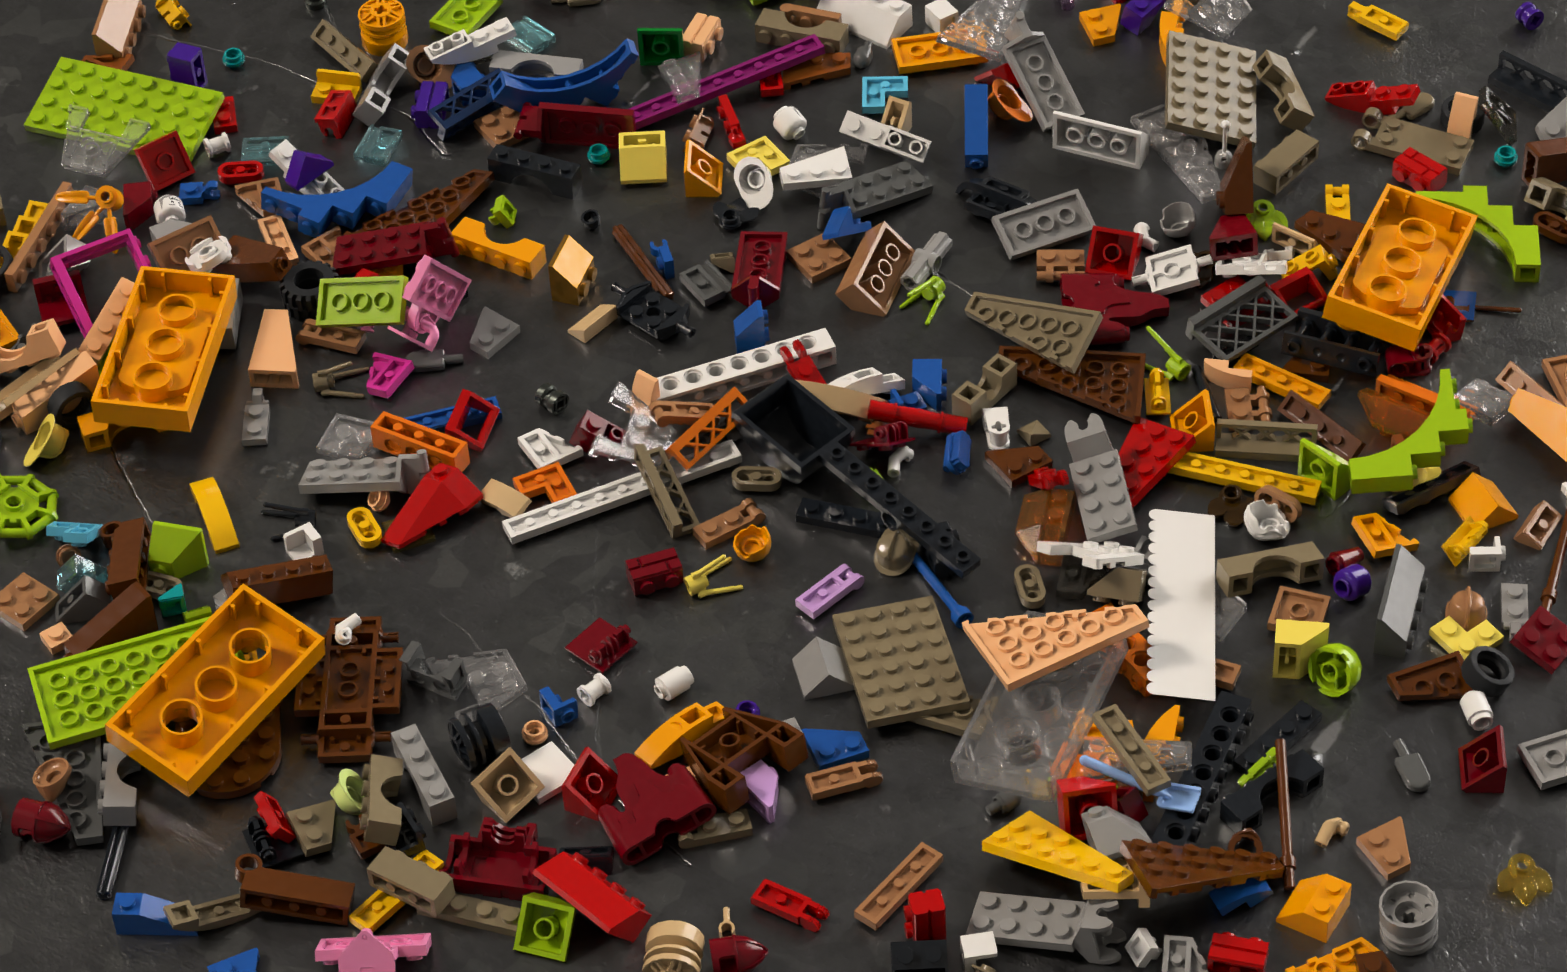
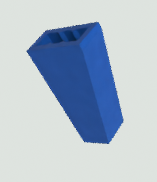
(976, 125)

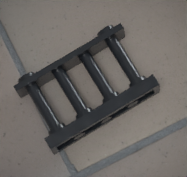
(1331, 353)

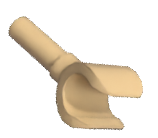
(726, 924)

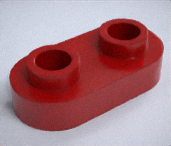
(240, 172)

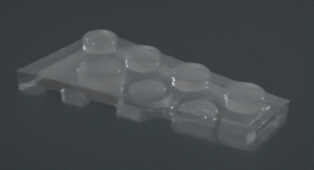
(1171, 755)

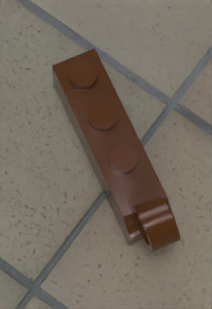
(128, 554)
(293, 892)

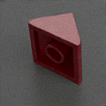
(1484, 763)

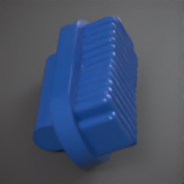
(957, 452)

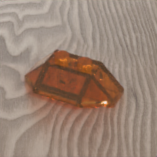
(1391, 415)
(1045, 517)

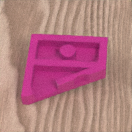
(387, 374)

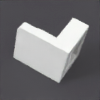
(940, 15)
(303, 542)
(977, 947)

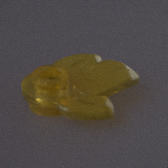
(1524, 881)

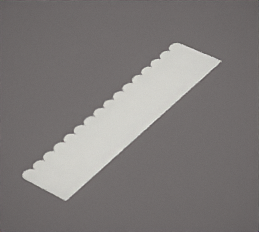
(1182, 605)

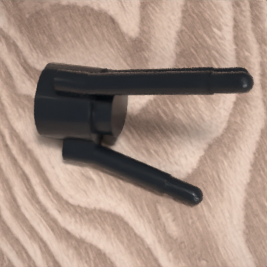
(301, 515)

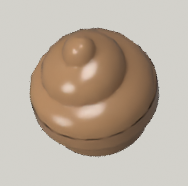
(65, 552)

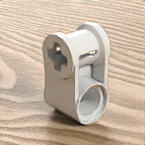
(996, 427)

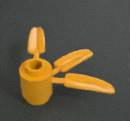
(112, 204)

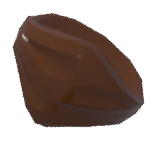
(1249, 834)

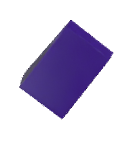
(305, 168)

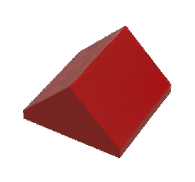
(589, 785)

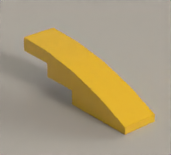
(23, 227)

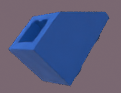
(465, 75)
(750, 328)
(928, 381)

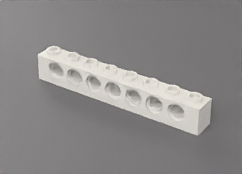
(743, 370)

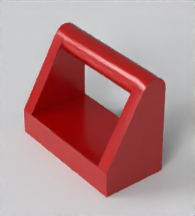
(1297, 284)
(460, 412)

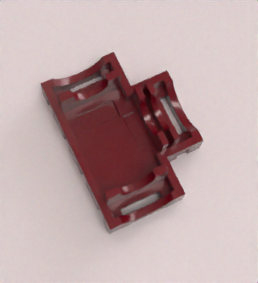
(498, 861)

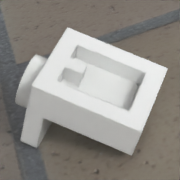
(1486, 558)

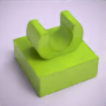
(503, 212)

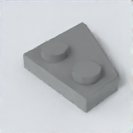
(1182, 955)

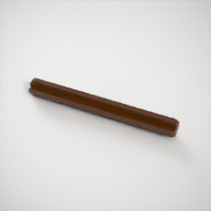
(642, 261)

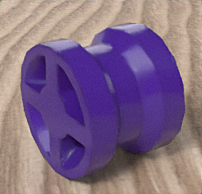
(1529, 16)

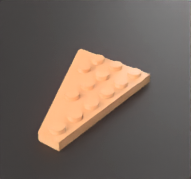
(1030, 648)

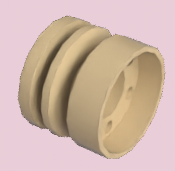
(673, 947)

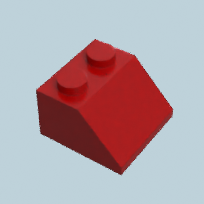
(1077, 796)

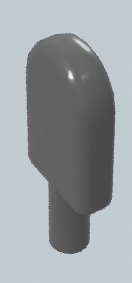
(433, 361)
(1411, 768)

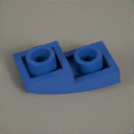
(1231, 897)

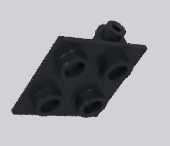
(267, 848)

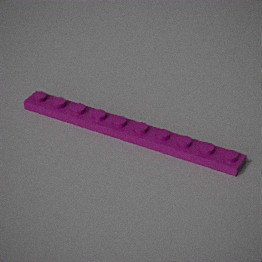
(731, 79)

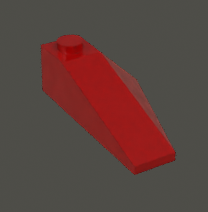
(435, 499)

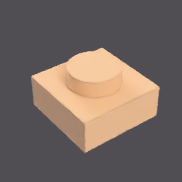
(55, 637)

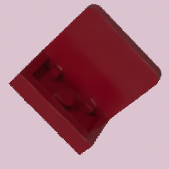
(51, 300)

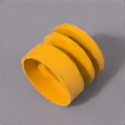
(382, 26)

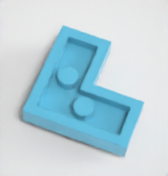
(878, 88)
(75, 533)

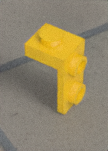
(1313, 259)

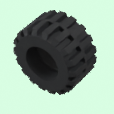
(301, 288)

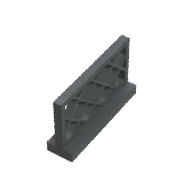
(1228, 309)

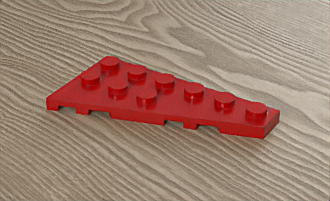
(1150, 454)

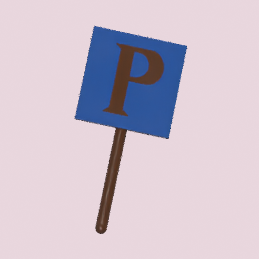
(1466, 301)

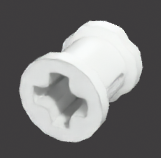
(217, 145)
(594, 689)

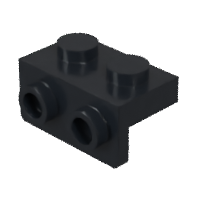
(411, 834)

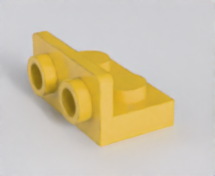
(335, 80)

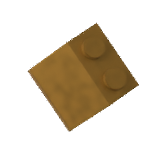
(571, 272)

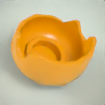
(752, 543)

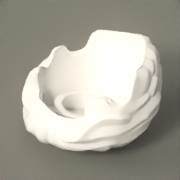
(1266, 521)

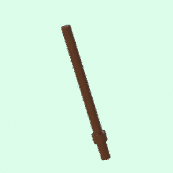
(1550, 593)
(1287, 857)

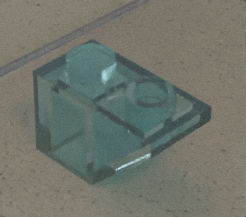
(75, 569)

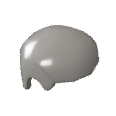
(1178, 219)

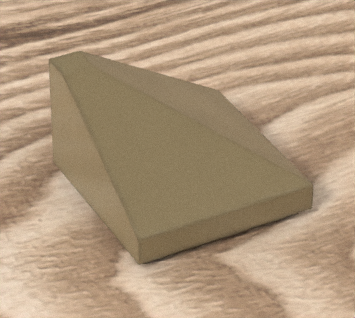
(724, 260)
(1033, 433)

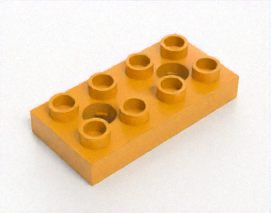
(215, 690)

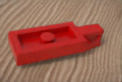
(731, 123)

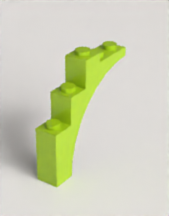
(1496, 223)
(1398, 466)

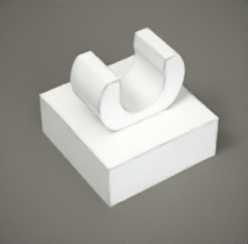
(1142, 948)

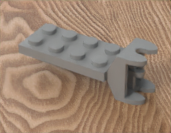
(1099, 482)
(1049, 924)

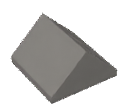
(822, 670)

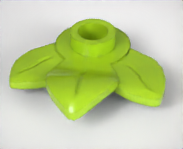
(1263, 220)

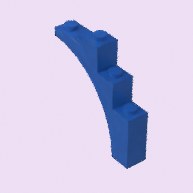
(594, 82)
(344, 207)

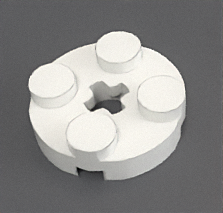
(209, 254)

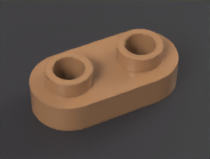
(1283, 500)

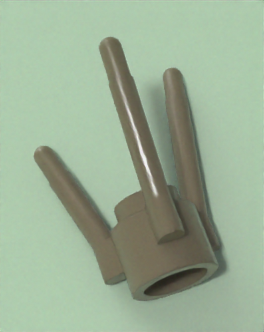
(324, 380)

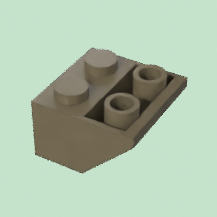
(1121, 584)

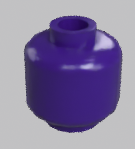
(1352, 582)

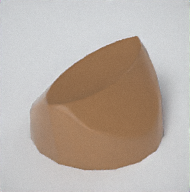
(52, 778)

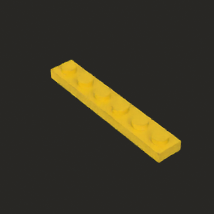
(1246, 476)

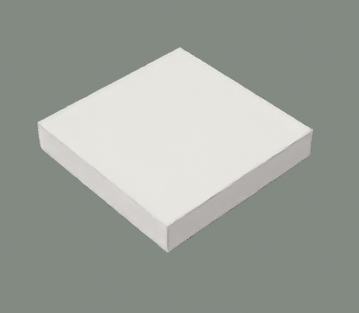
(551, 768)

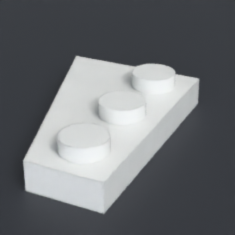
(816, 171)

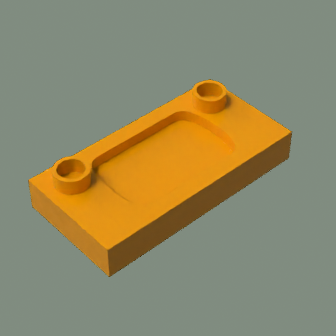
(1399, 267)
(164, 349)

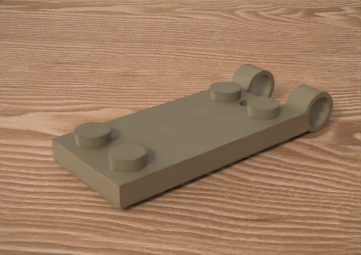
(1398, 135)

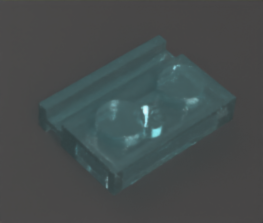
(531, 36)
(378, 145)
(259, 147)

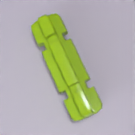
(1259, 767)

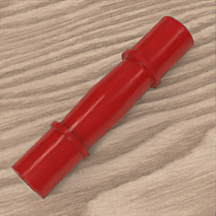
(916, 417)

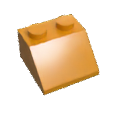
(1316, 906)

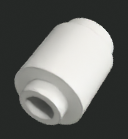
(673, 682)
(1477, 710)

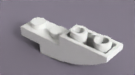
(466, 48)
(885, 137)
(321, 185)
(870, 381)

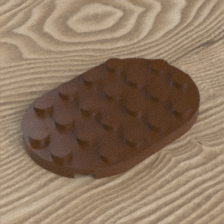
(248, 763)

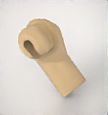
(1329, 828)

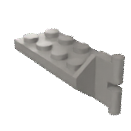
(1039, 73)
(365, 475)

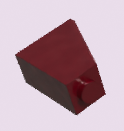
(1233, 238)

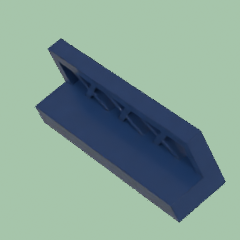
(465, 116)

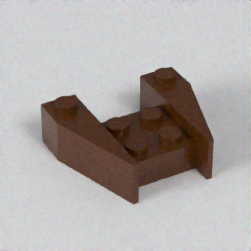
(735, 746)

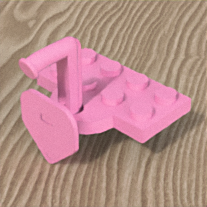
(434, 294)
(372, 952)

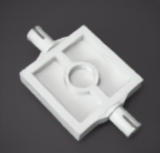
(1172, 270)

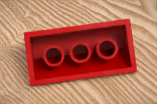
(594, 895)

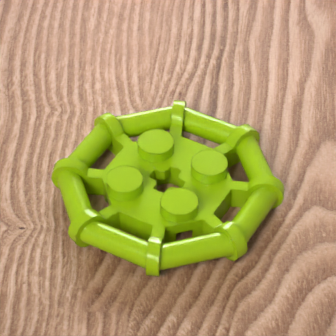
(27, 508)

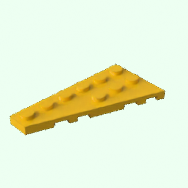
(1049, 848)

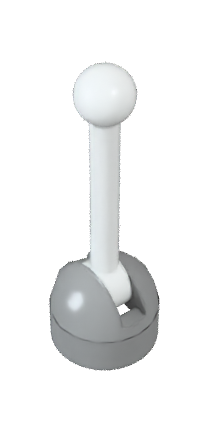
(1223, 153)

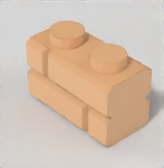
(702, 35)

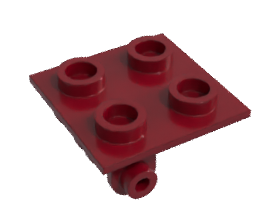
(886, 437)
(602, 644)

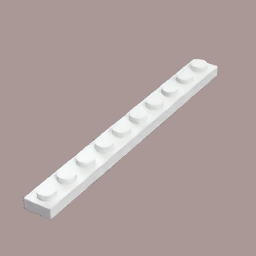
(613, 495)

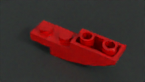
(1363, 94)

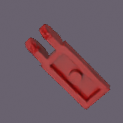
(804, 368)
(1048, 478)
(789, 905)

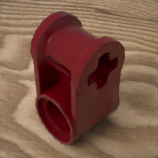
(1406, 363)

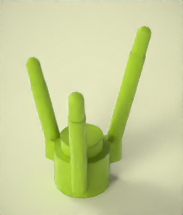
(929, 290)
(1175, 365)

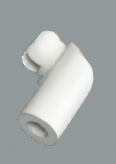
(1148, 242)
(896, 458)
(344, 629)

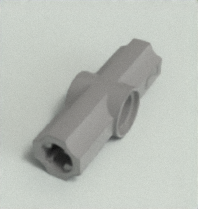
(926, 261)

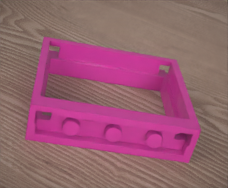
(68, 259)

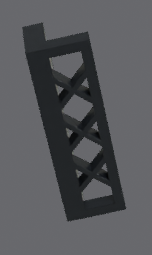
(1520, 85)

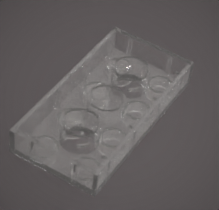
(1049, 712)

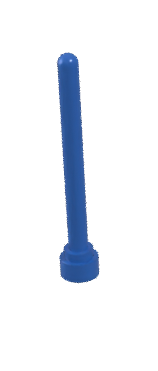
(958, 612)

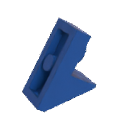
(843, 224)

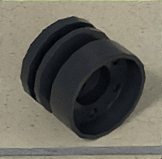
(474, 738)

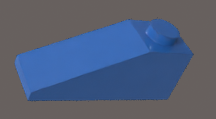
(143, 916)

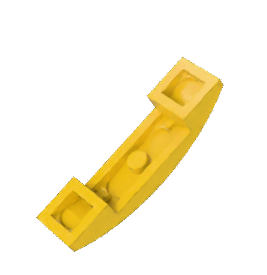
(215, 515)

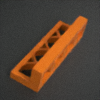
(1409, 393)
(700, 426)

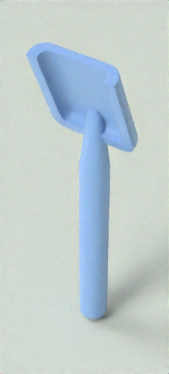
(1176, 798)

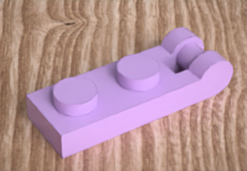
(829, 591)

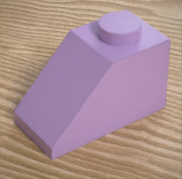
(762, 789)

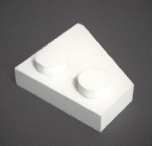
(547, 449)

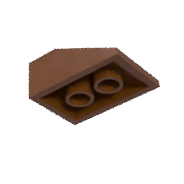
(1237, 183)

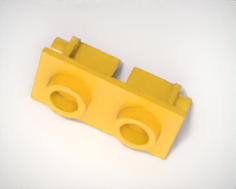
(172, 14)
(1157, 393)
(1466, 536)

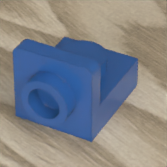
(909, 400)
(555, 709)

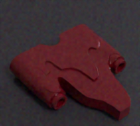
(1117, 305)
(653, 808)

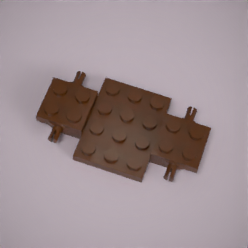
(349, 689)

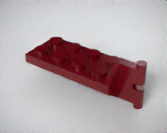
(574, 124)
(393, 246)
(759, 267)

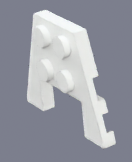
(1256, 264)
(1094, 554)

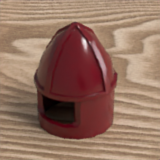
(40, 819)
(736, 953)

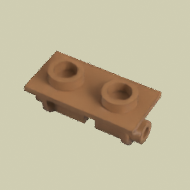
(701, 129)

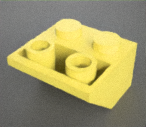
(643, 157)
(1294, 646)

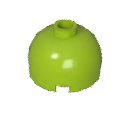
(1335, 669)

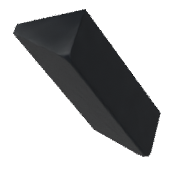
(598, 856)

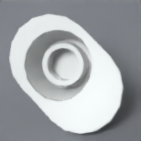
(754, 182)

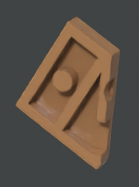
(252, 191)
(1387, 848)

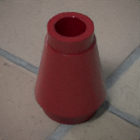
(1343, 558)

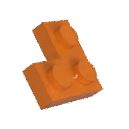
(546, 480)

